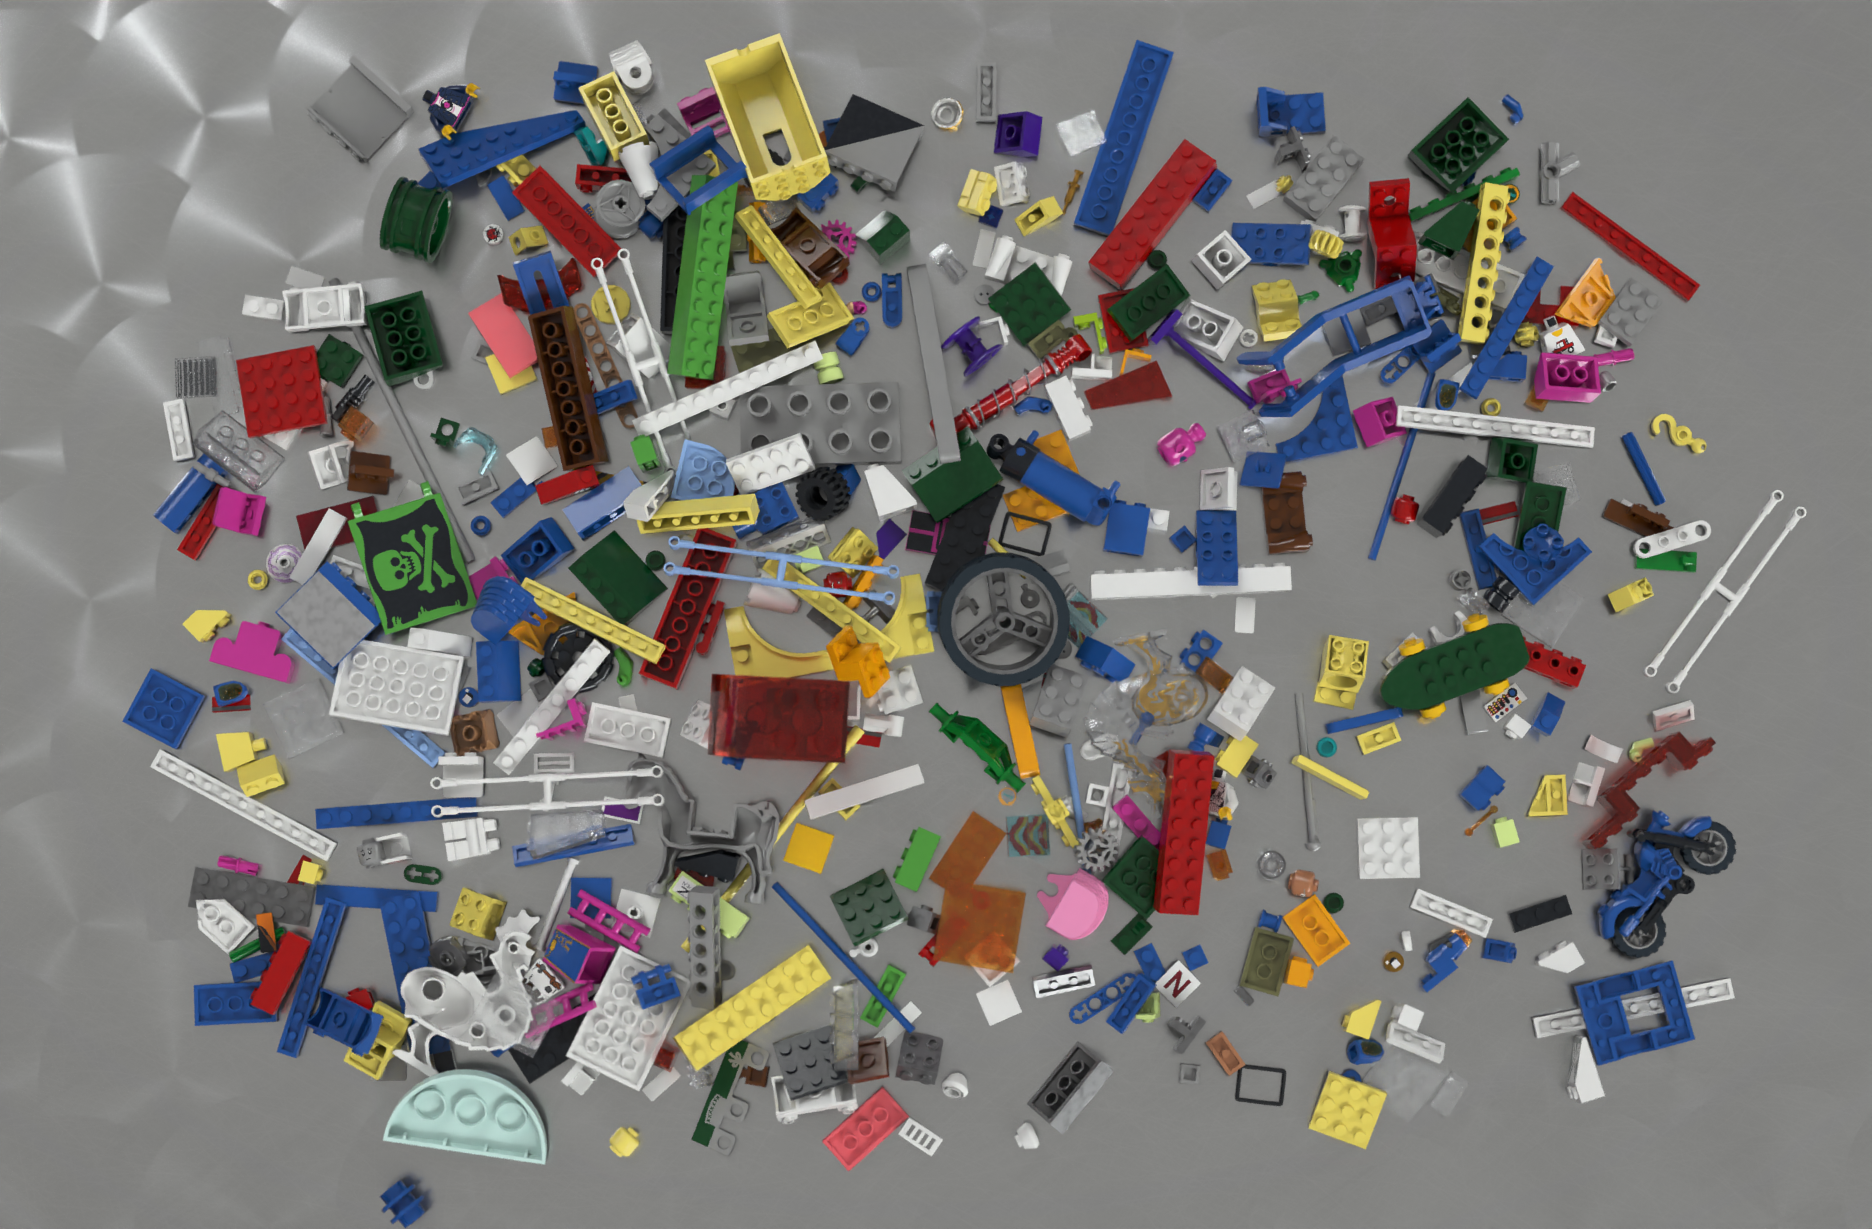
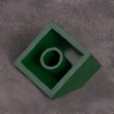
(1511, 460)

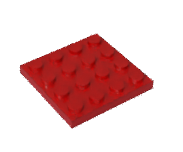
(281, 391)

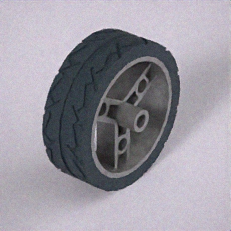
(1050, 638)

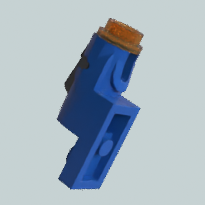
(1442, 956)

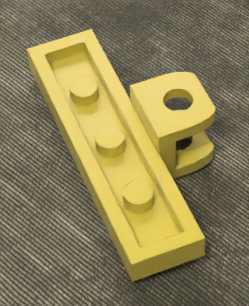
(1055, 811)

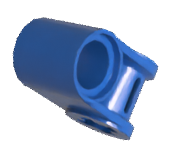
(851, 338)

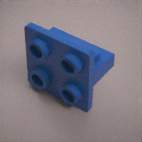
(571, 77)
(1438, 347)

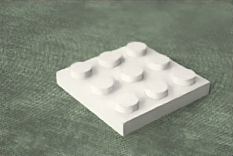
(1388, 848)

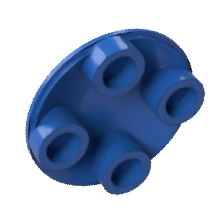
(1543, 543)

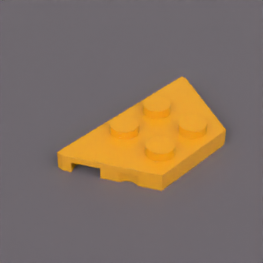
(1589, 297)
(536, 636)

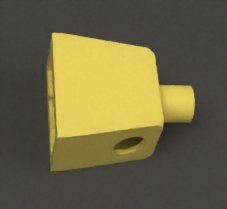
(238, 749)

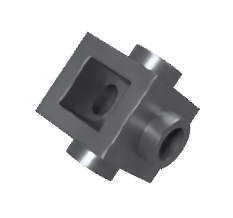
(1259, 772)

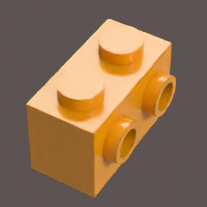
(1298, 972)

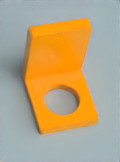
(1135, 354)

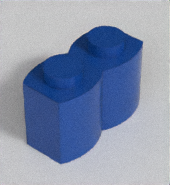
(1482, 788)

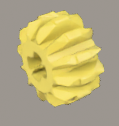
(1326, 244)

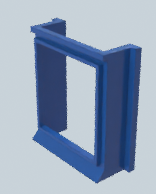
(685, 153)

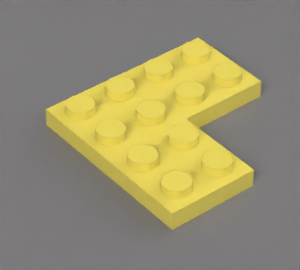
(799, 324)

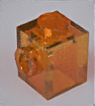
(1219, 864)

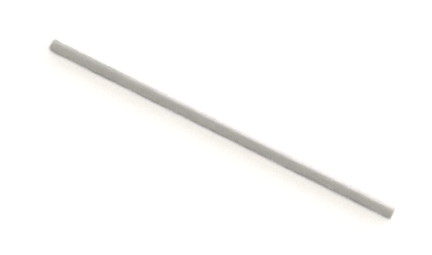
(408, 433)

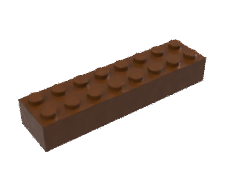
(568, 388)

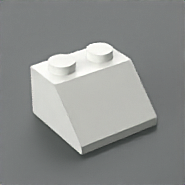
(1221, 260)

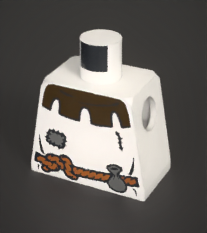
(543, 979)

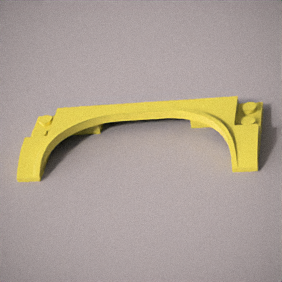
(758, 658)

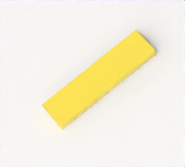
(1330, 777)

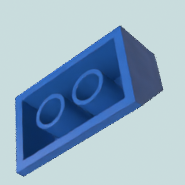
(498, 671)

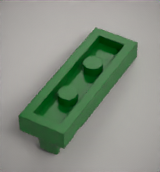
(1669, 561)

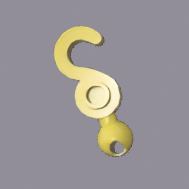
(1679, 435)

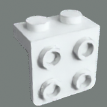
(462, 767)

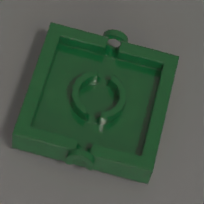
(337, 360)

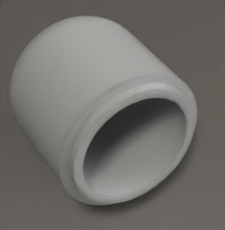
(1607, 381)

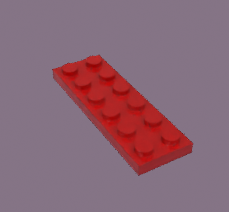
(566, 220)

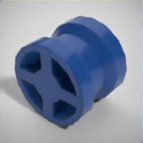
(1514, 238)

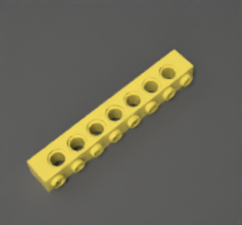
(1501, 196)

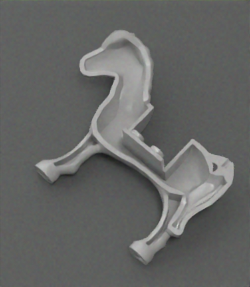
(749, 833)

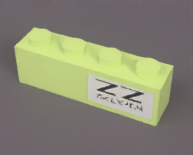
(731, 919)

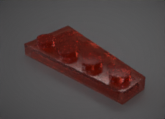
(1130, 388)

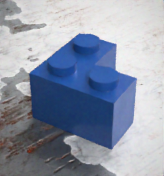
(1104, 660)

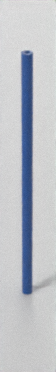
(1399, 472)
(843, 957)

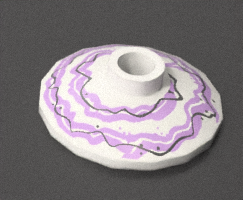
(275, 557)

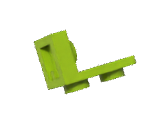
(1085, 321)

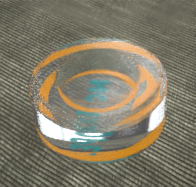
(1007, 796)

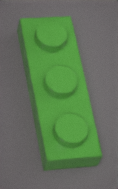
(888, 986)

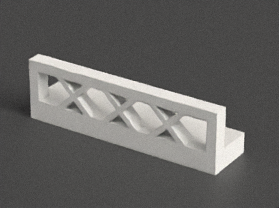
(787, 535)

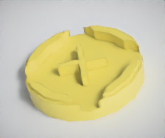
(601, 307)

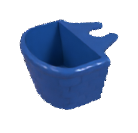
(501, 606)

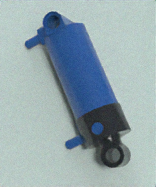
(1052, 479)

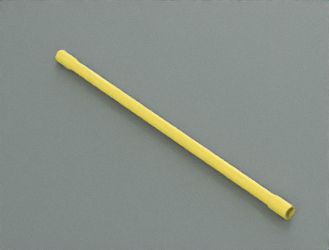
(852, 738)

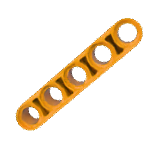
(1020, 731)

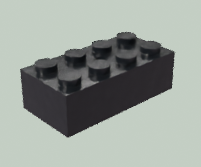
(1452, 496)

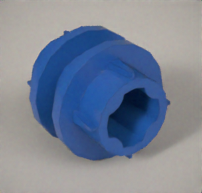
(402, 1204)

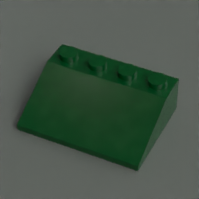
(1458, 146)
(403, 337)
(953, 484)
(618, 578)

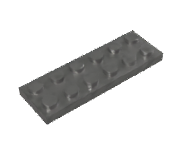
(254, 895)

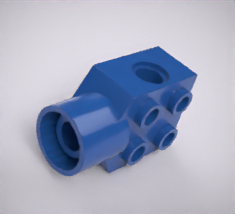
(774, 513)

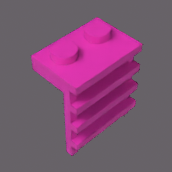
(700, 107)
(578, 711)

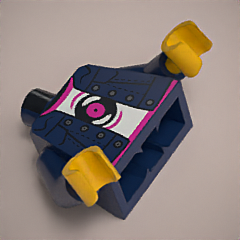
(449, 107)

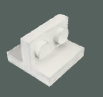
(1218, 489)

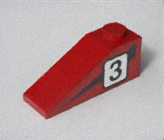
(567, 485)

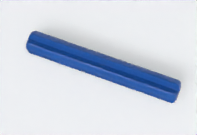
(1644, 468)

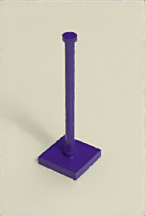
(1166, 328)

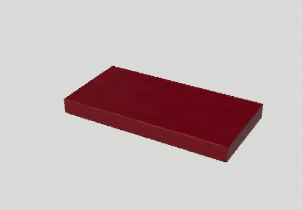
(310, 521)

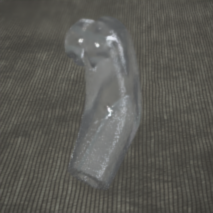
(1260, 369)

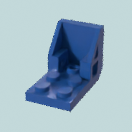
(1281, 112)

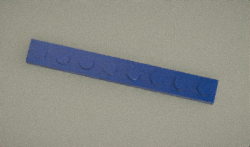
(1506, 327)
(390, 813)
(311, 977)

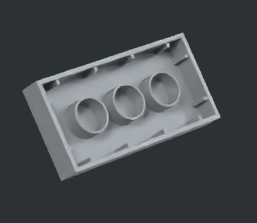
(835, 420)

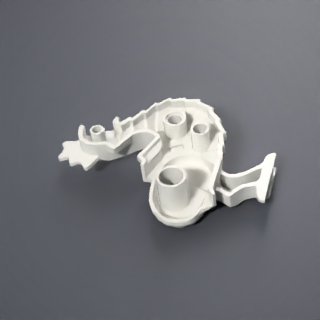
(447, 1002)

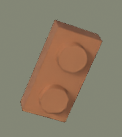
(1225, 1053)

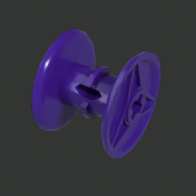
(971, 346)

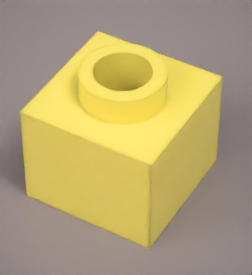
(310, 873)

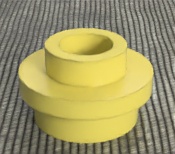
(1284, 183)
(1495, 403)
(251, 579)

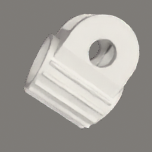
(629, 61)

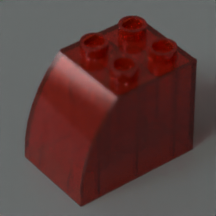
(778, 718)

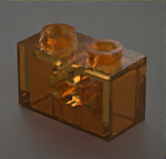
(355, 425)

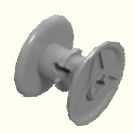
(619, 209)

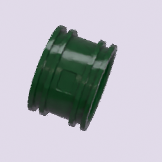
(416, 219)

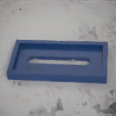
(525, 273)

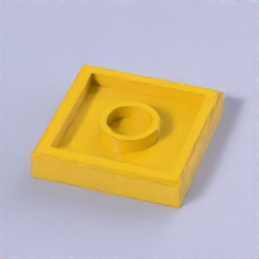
(808, 848)

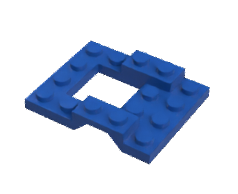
(1607, 1020)

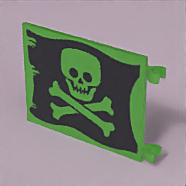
(412, 562)

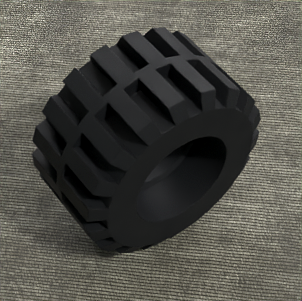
(812, 501)

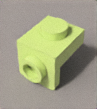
(1150, 1009)

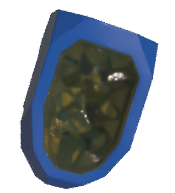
(1446, 394)
(229, 692)
(1364, 1051)

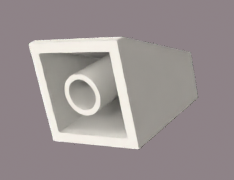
(639, 343)
(887, 493)

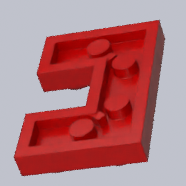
(1539, 312)
(1115, 337)

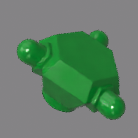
(1344, 268)

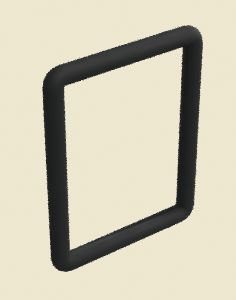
(1029, 519)
(1280, 1103)

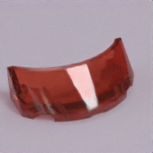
(513, 295)

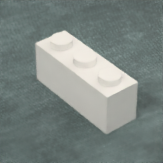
(1068, 408)

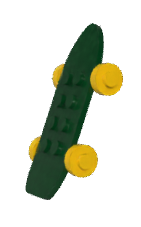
(1455, 666)

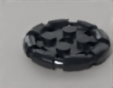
(567, 650)

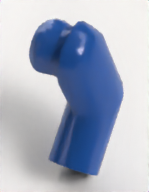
(1516, 108)

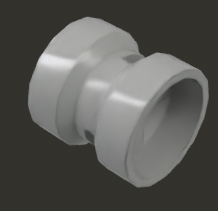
(1460, 576)

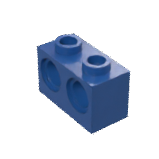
(1198, 651)

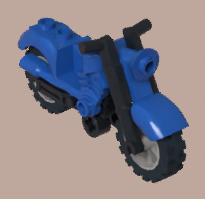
(1641, 903)

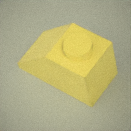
(1038, 215)
(1362, 1019)

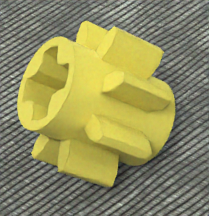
(1526, 334)

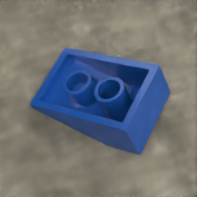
(537, 550)

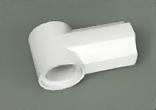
(889, 724)

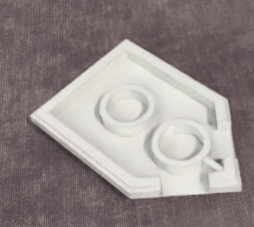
(222, 923)

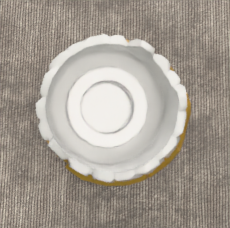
(947, 113)

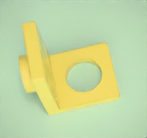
(528, 237)

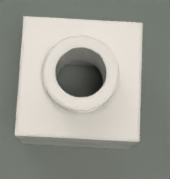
(726, 412)
(1516, 727)
(1103, 790)

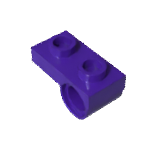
(1056, 956)

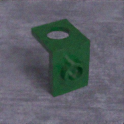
(440, 438)

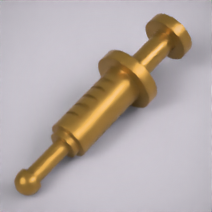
(1072, 189)

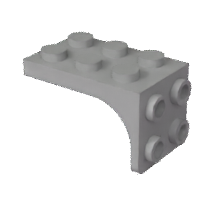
(745, 308)

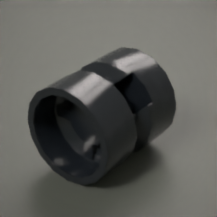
(1500, 594)

